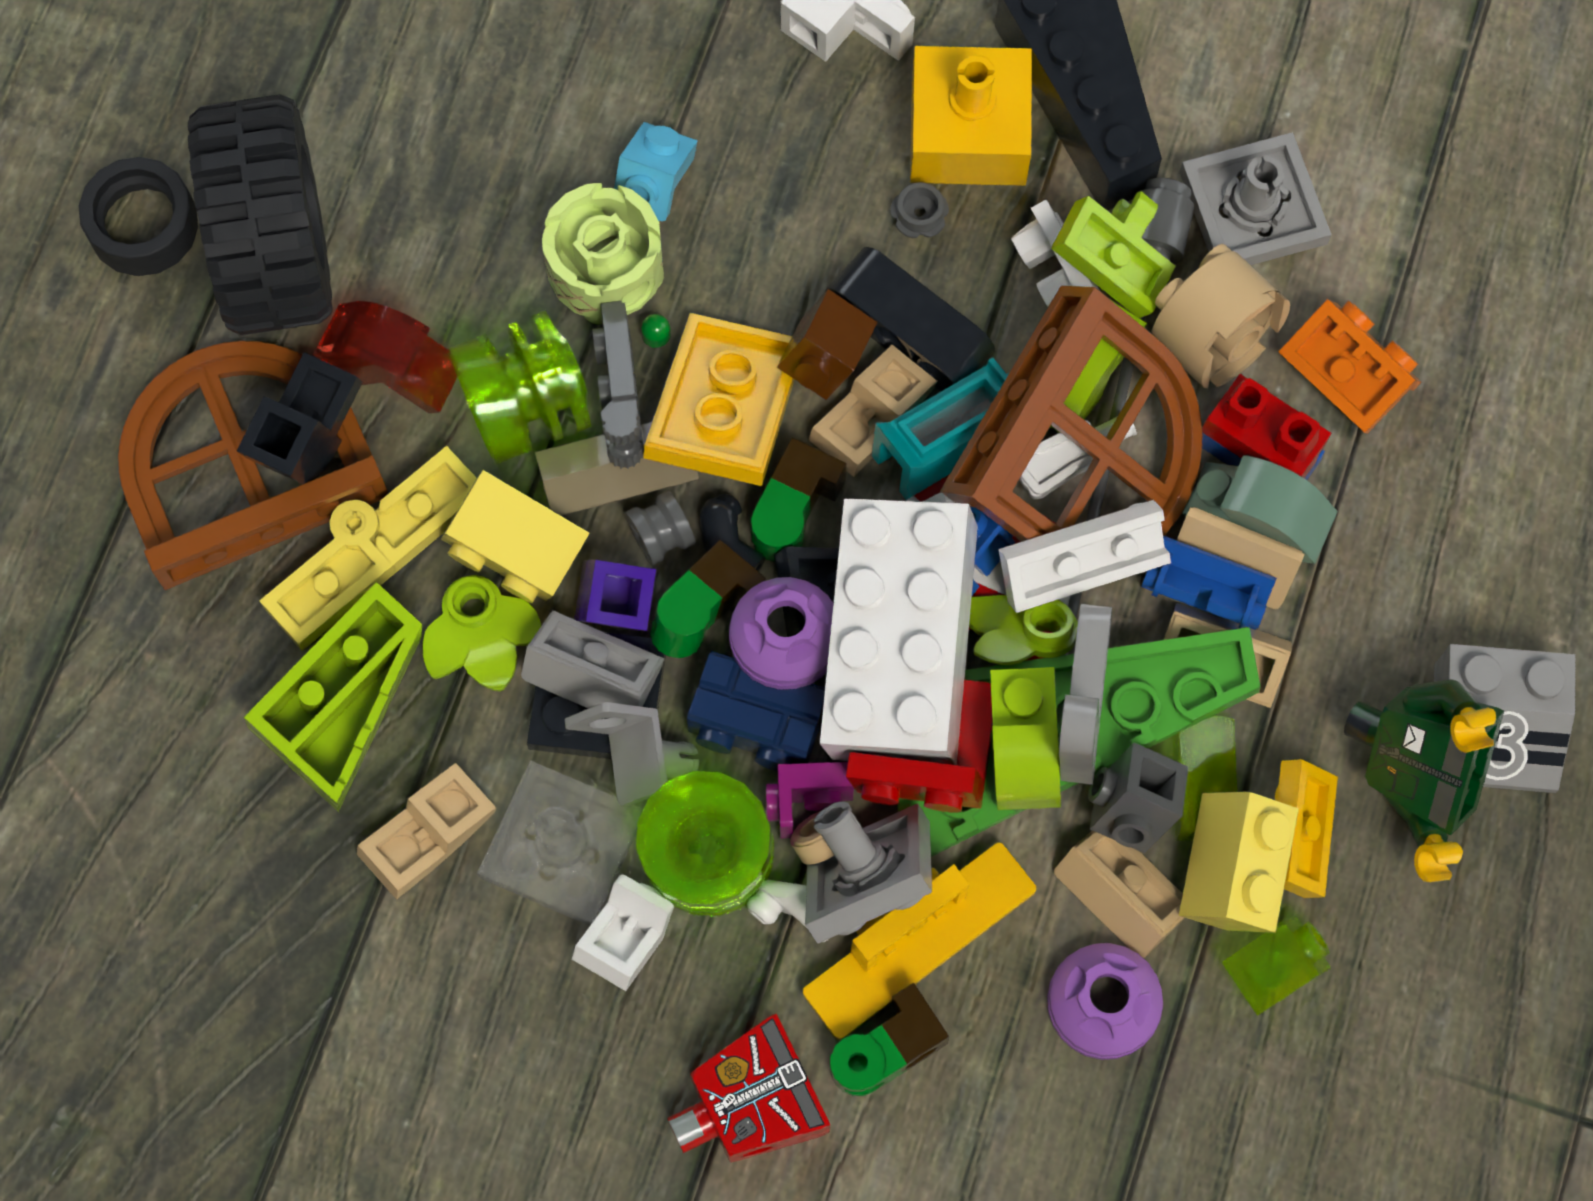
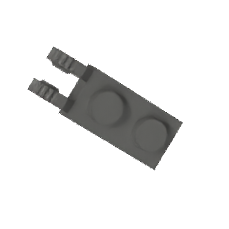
(618, 389)

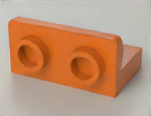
(1351, 364)

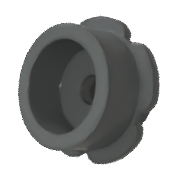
(924, 197)

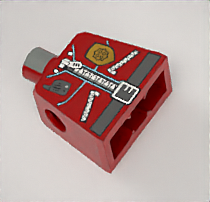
(752, 1097)

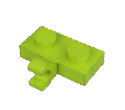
(1112, 251)

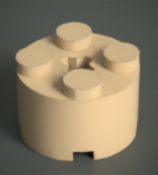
(1218, 317)

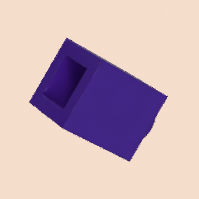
(615, 594)

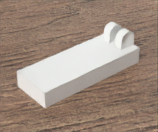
(1084, 556)

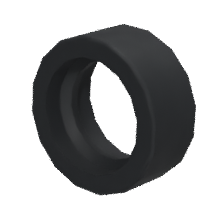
(119, 180)

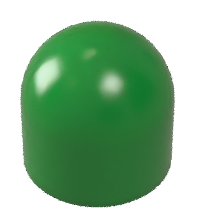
(655, 330)

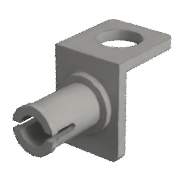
(638, 753)

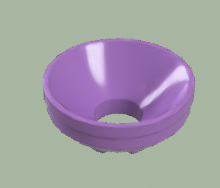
(776, 659)
(1094, 1031)

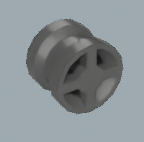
(660, 527)

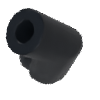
(720, 521)

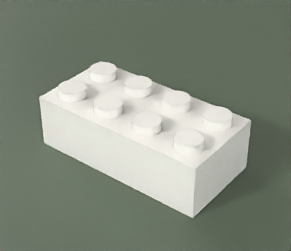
(899, 630)

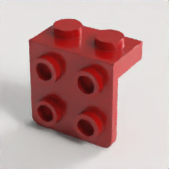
(937, 784)

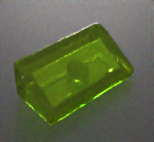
(1211, 764)

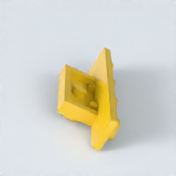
(917, 940)

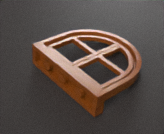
(1034, 401)
(267, 518)

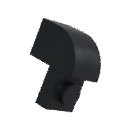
(301, 429)

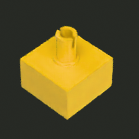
(971, 115)

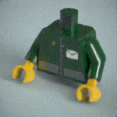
(1429, 763)

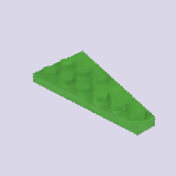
(1147, 698)

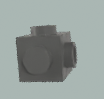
(1138, 797)

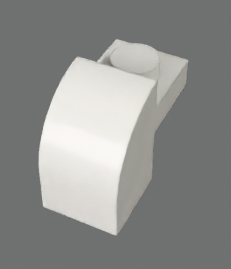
(827, 23)

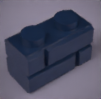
(744, 714)

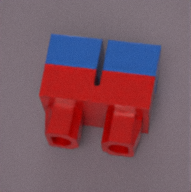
(1263, 427)

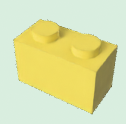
(513, 538)
(1238, 861)

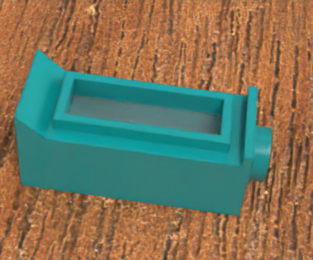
(936, 432)

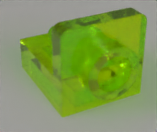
(1278, 963)

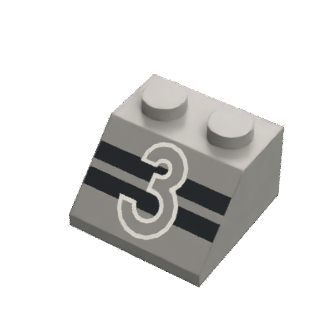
(1537, 704)

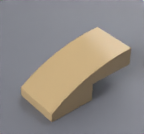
(878, 395)
(427, 831)

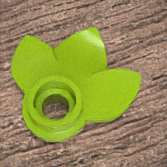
(1014, 636)
(479, 642)

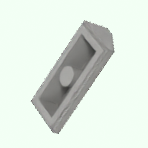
(588, 664)

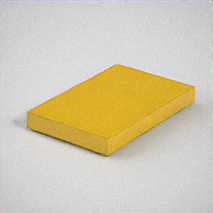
(722, 401)

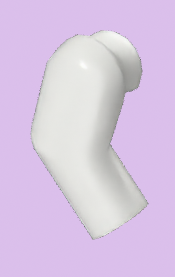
(777, 898)

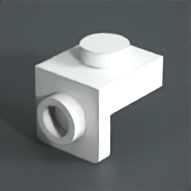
(624, 932)

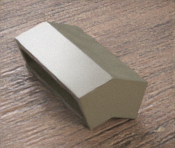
(582, 477)

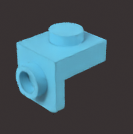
(655, 165)

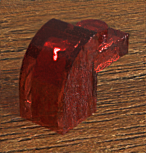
(390, 350)

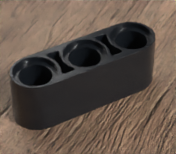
(913, 318)

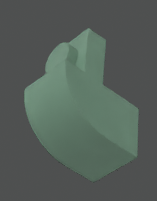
(1267, 502)

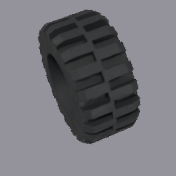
(259, 214)

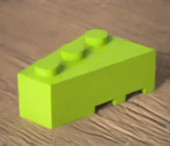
(338, 694)

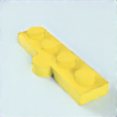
(369, 547)

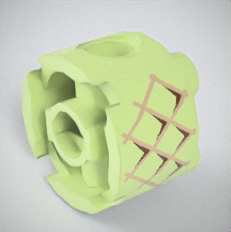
(602, 250)

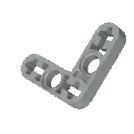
(1084, 703)

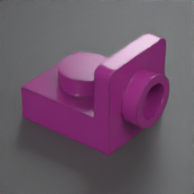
(806, 783)

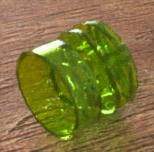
(521, 386)
(674, 826)

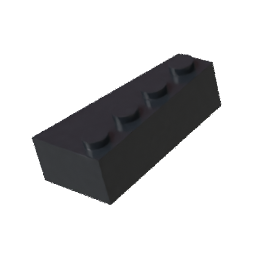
(1087, 89)

